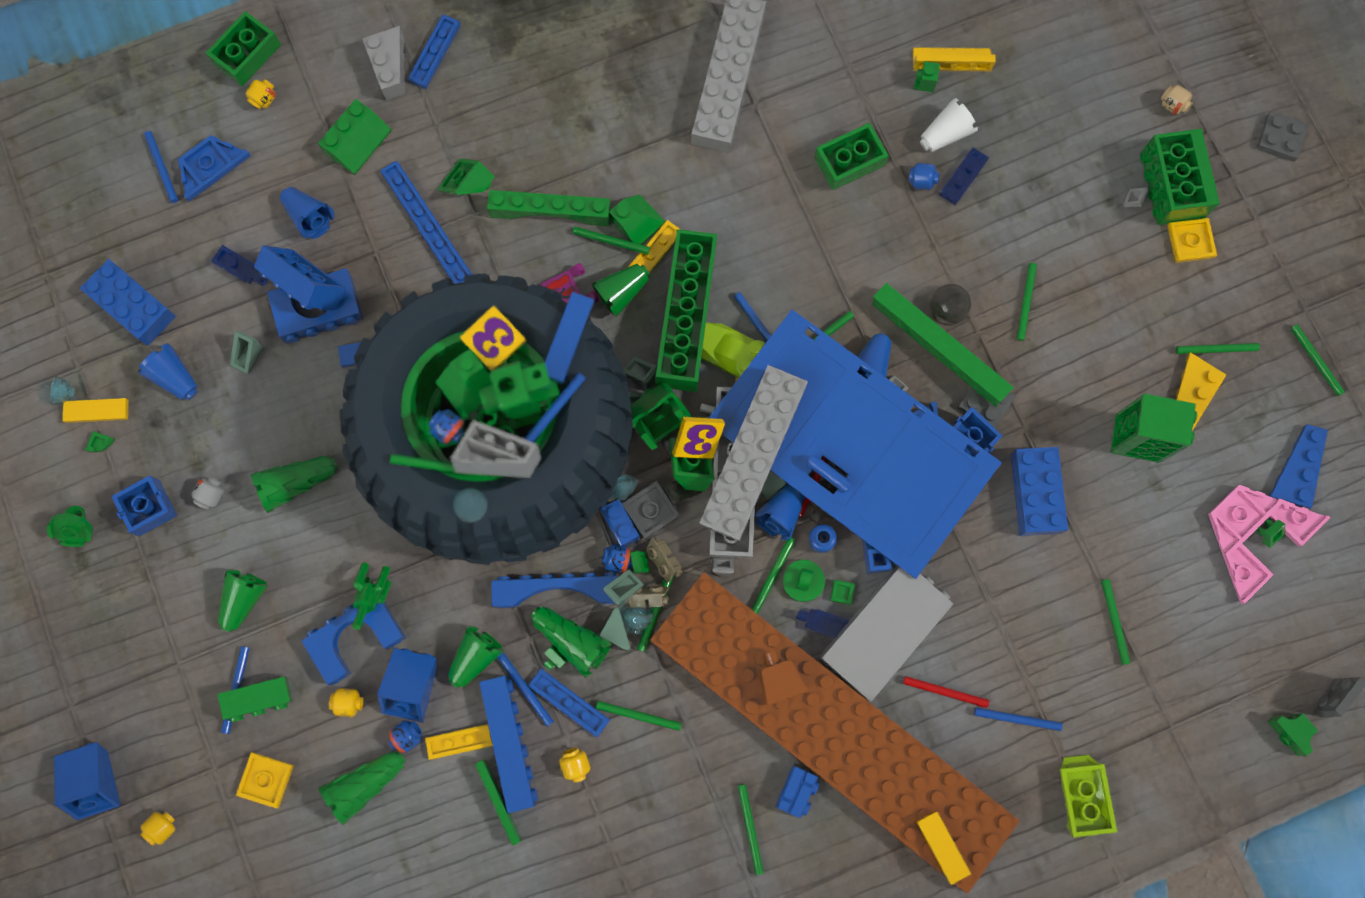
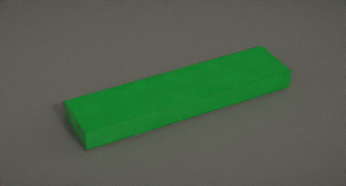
(498, 802)

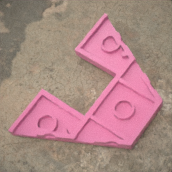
(1239, 517)

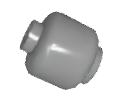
(207, 492)

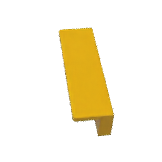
(955, 58)

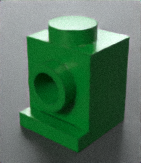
(927, 77)

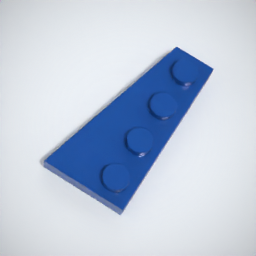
(1301, 470)

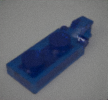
(237, 266)
(822, 622)

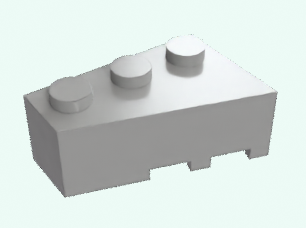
(387, 59)
(494, 453)

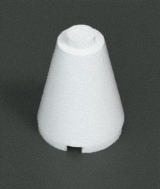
(949, 126)

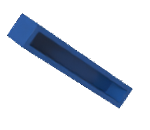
(507, 744)

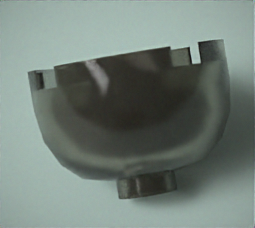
(950, 304)

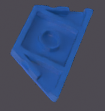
(208, 164)

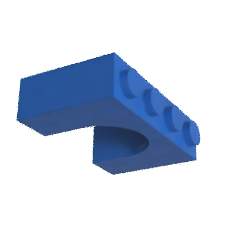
(294, 326)
(323, 643)

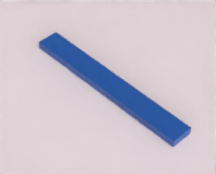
(425, 222)

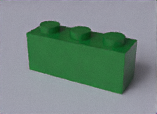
(255, 699)

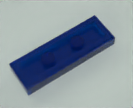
(964, 176)

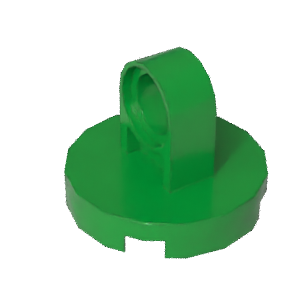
(70, 528)
(803, 580)

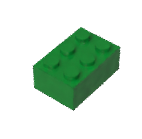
(243, 48)
(851, 156)

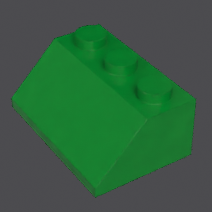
(354, 137)

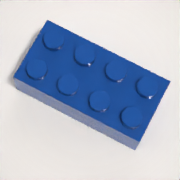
(299, 278)
(128, 302)
(1039, 491)

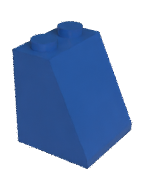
(407, 685)
(85, 781)

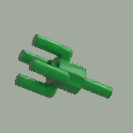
(368, 593)

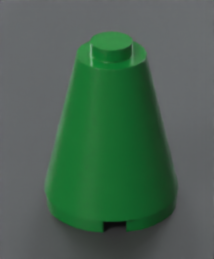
(621, 287)
(238, 598)
(473, 656)

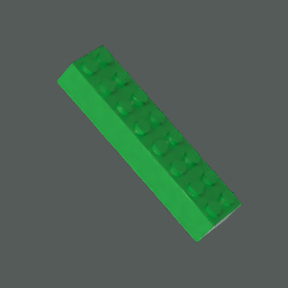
(686, 310)

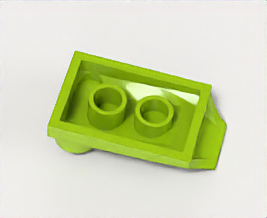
(729, 348)
(1087, 797)

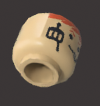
(1176, 99)

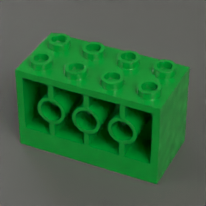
(1179, 176)
(1153, 428)

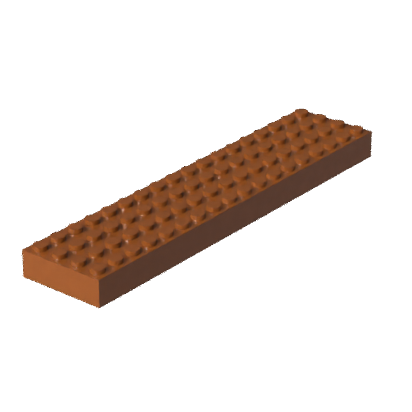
(833, 729)

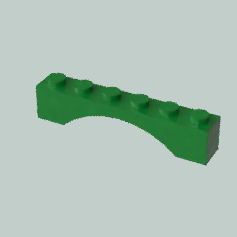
(521, 204)

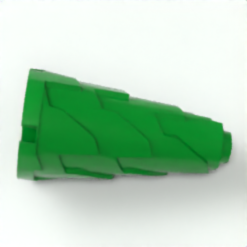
(281, 484)
(574, 642)
(352, 790)

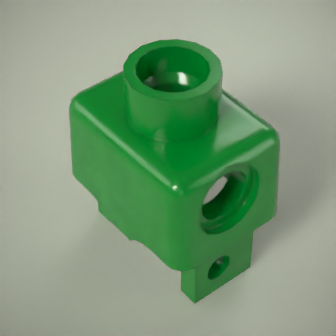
(516, 391)
(657, 414)

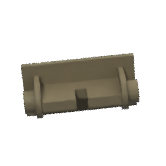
(658, 552)
(654, 593)

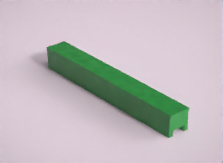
(941, 345)

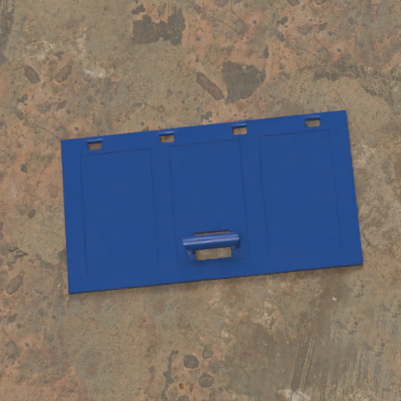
(903, 471)

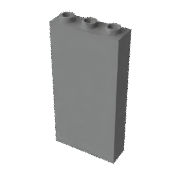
(885, 631)

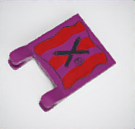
(566, 285)

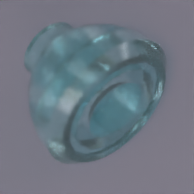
(60, 391)
(624, 486)
(470, 505)
(637, 619)

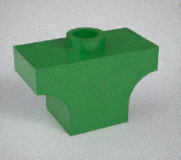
(1294, 732)

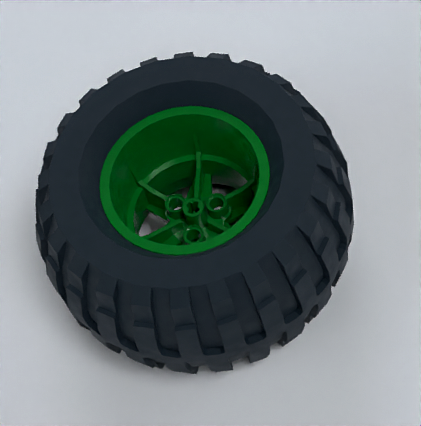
(397, 396)

